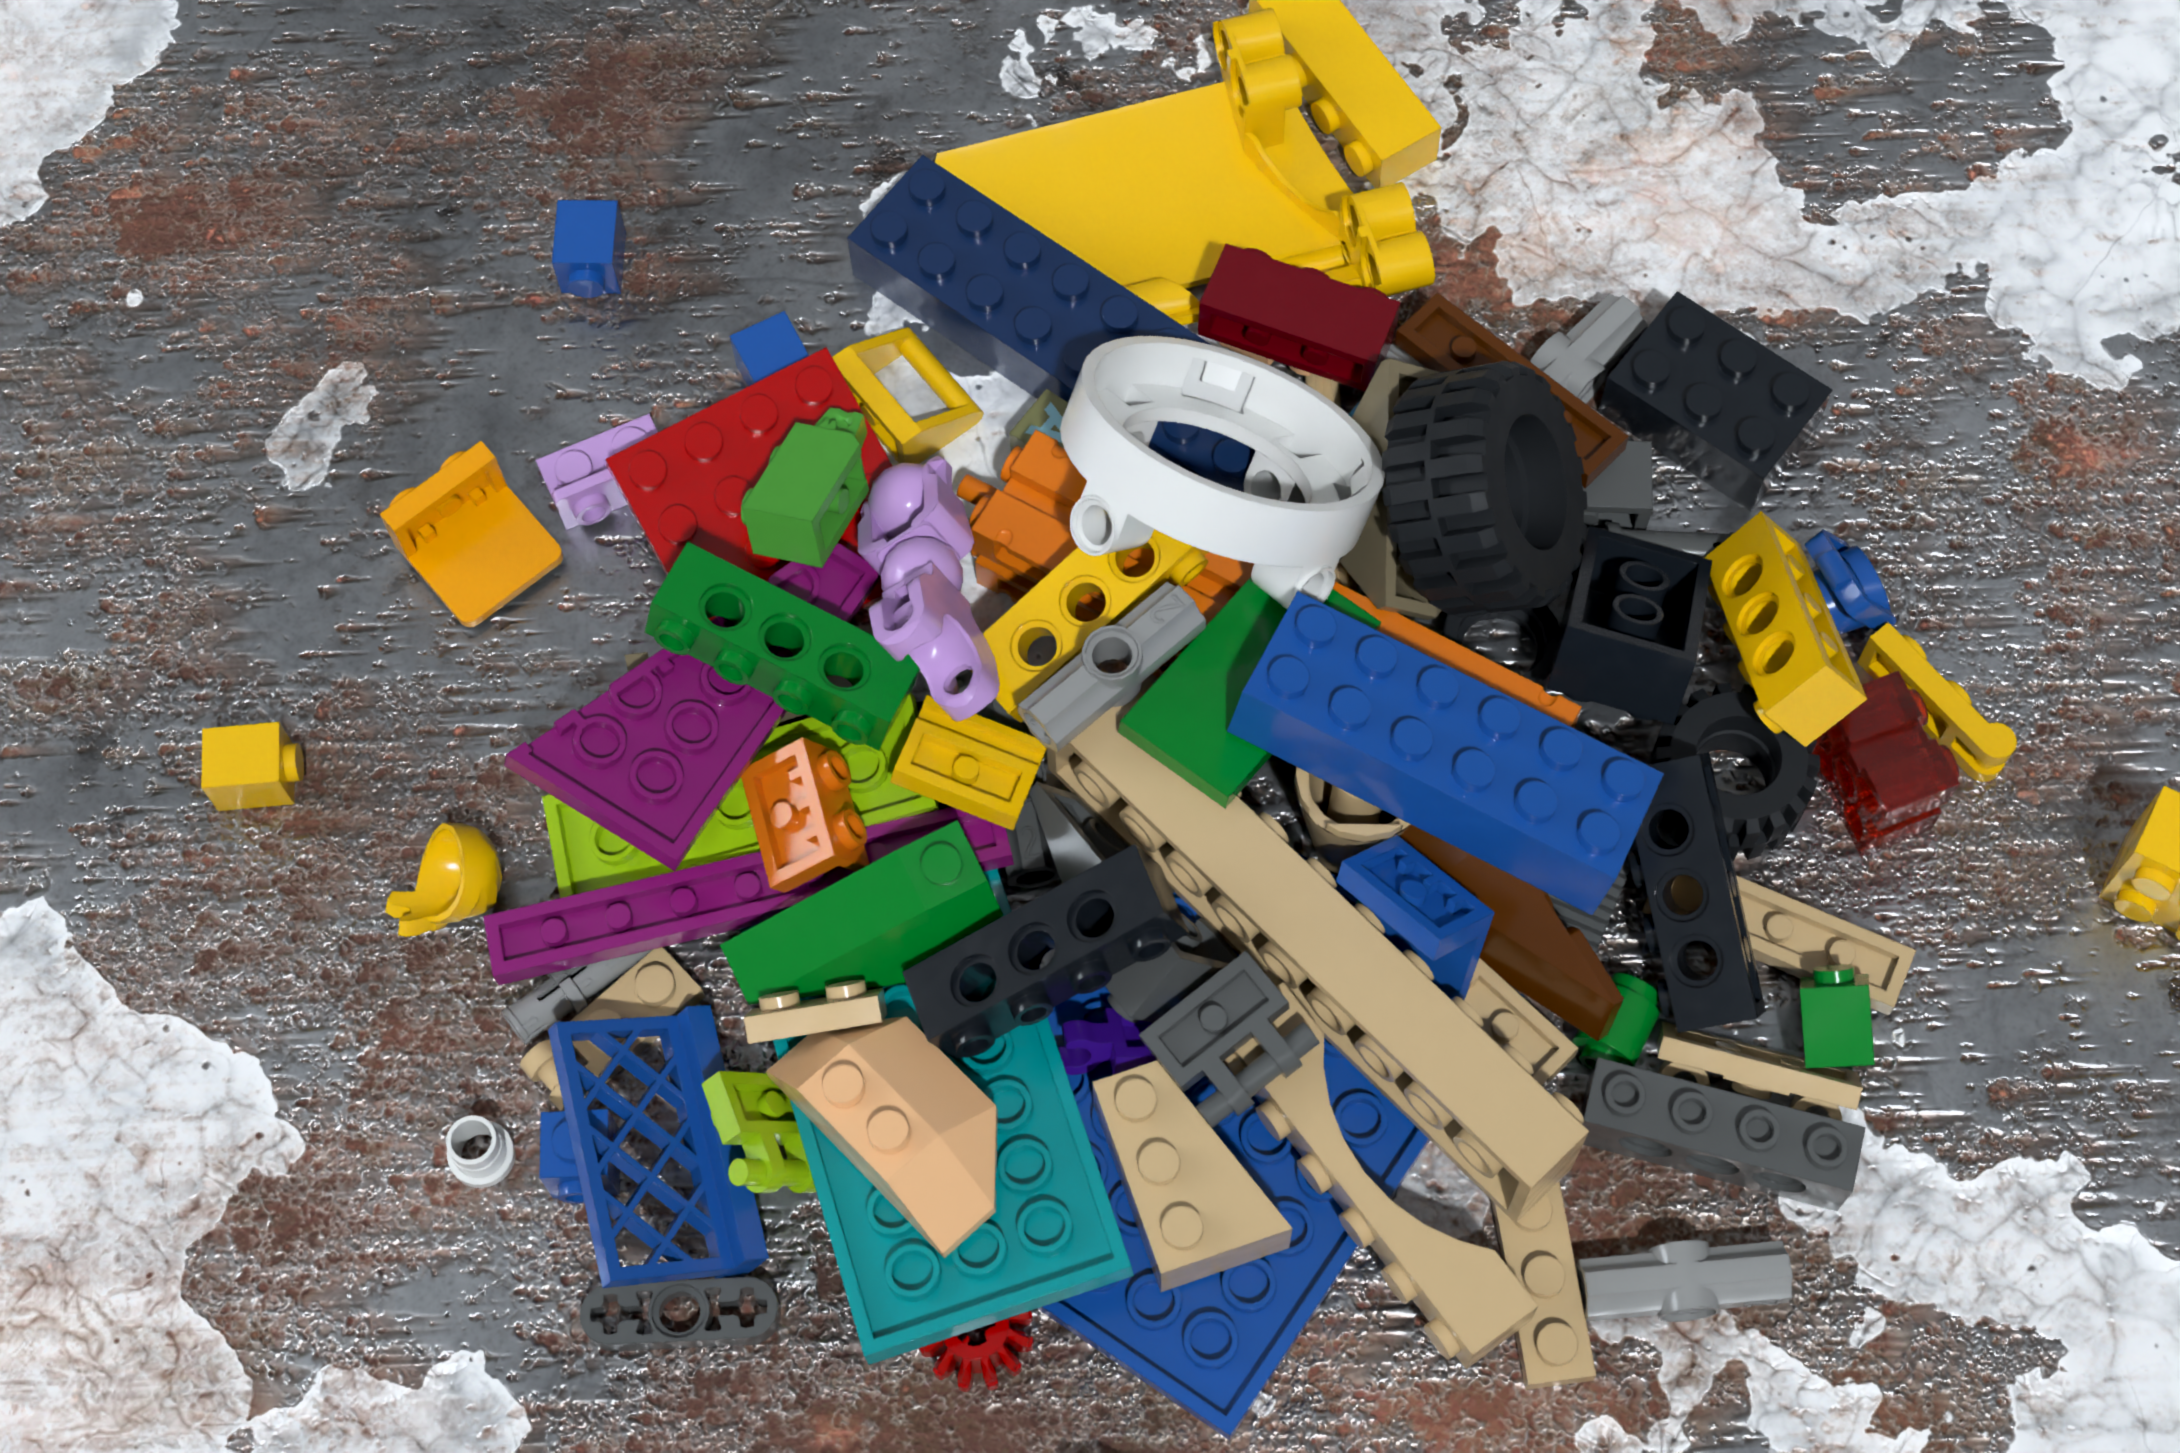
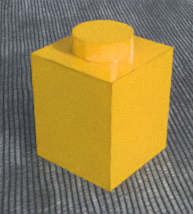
(250, 766)

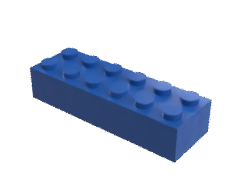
(1445, 753)

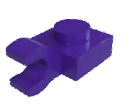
(1095, 1043)

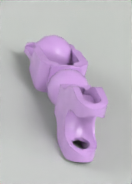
(915, 539)

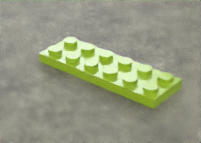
(595, 858)

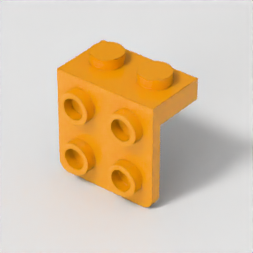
(471, 536)

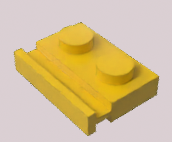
(969, 764)

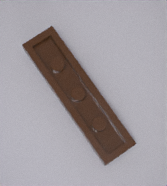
(1450, 340)

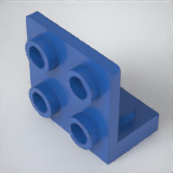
(1421, 910)

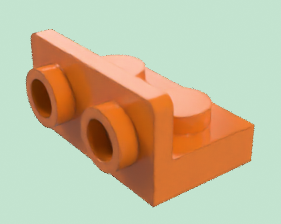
(804, 814)

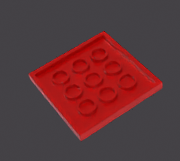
(697, 471)

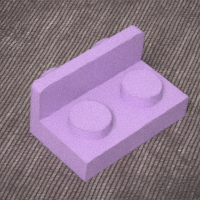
(579, 474)

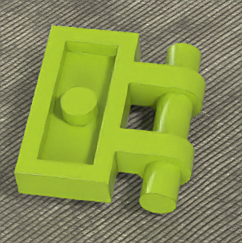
(760, 1117)

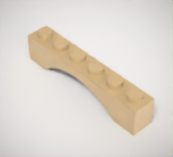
(1457, 1285)

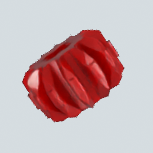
(983, 1358)

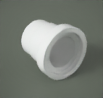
(491, 1166)

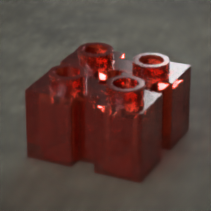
(1886, 767)

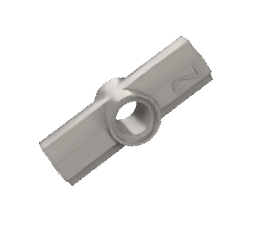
(1592, 346)
(1084, 693)
(1685, 1280)

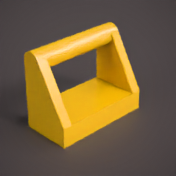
(893, 427)

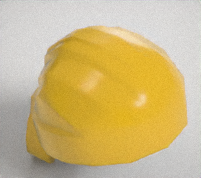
(454, 881)

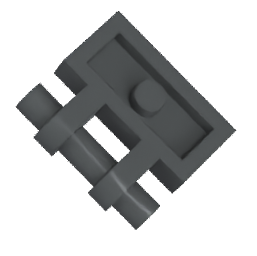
(1217, 1022)

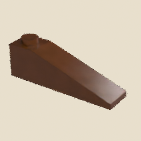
(1529, 940)

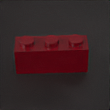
(1297, 316)

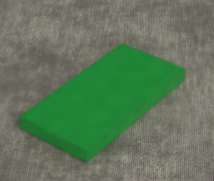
(1192, 703)

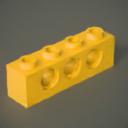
(1052, 605)
(1783, 631)

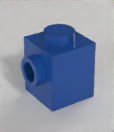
(557, 1158)

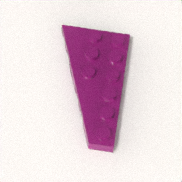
(673, 733)

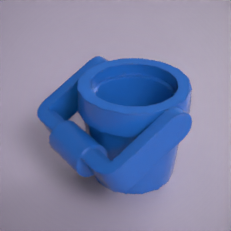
(1849, 584)

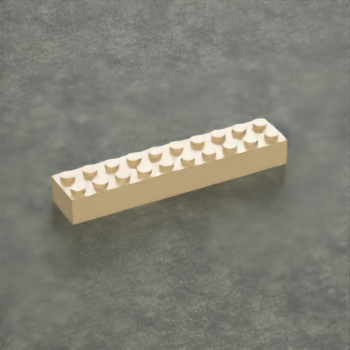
(1338, 964)

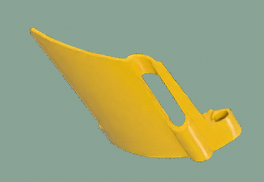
(1176, 177)

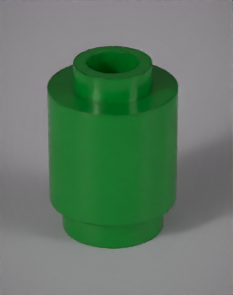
(1629, 1029)

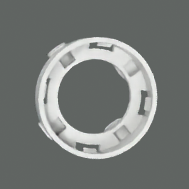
(1290, 503)

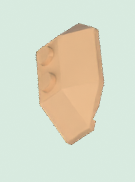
(901, 1122)

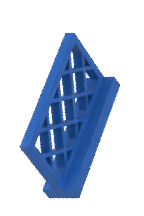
(725, 1212)

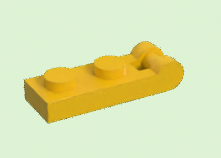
(1975, 744)

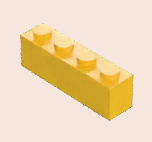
(1355, 91)

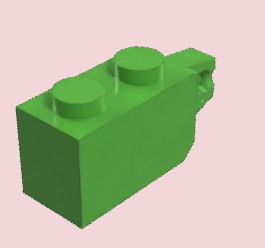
(808, 490)

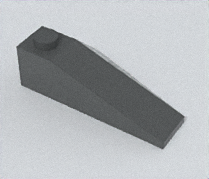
(1148, 988)

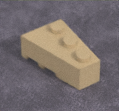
(1182, 1181)

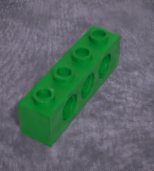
(769, 616)

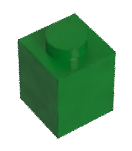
(1836, 1017)

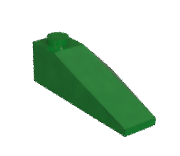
(869, 922)

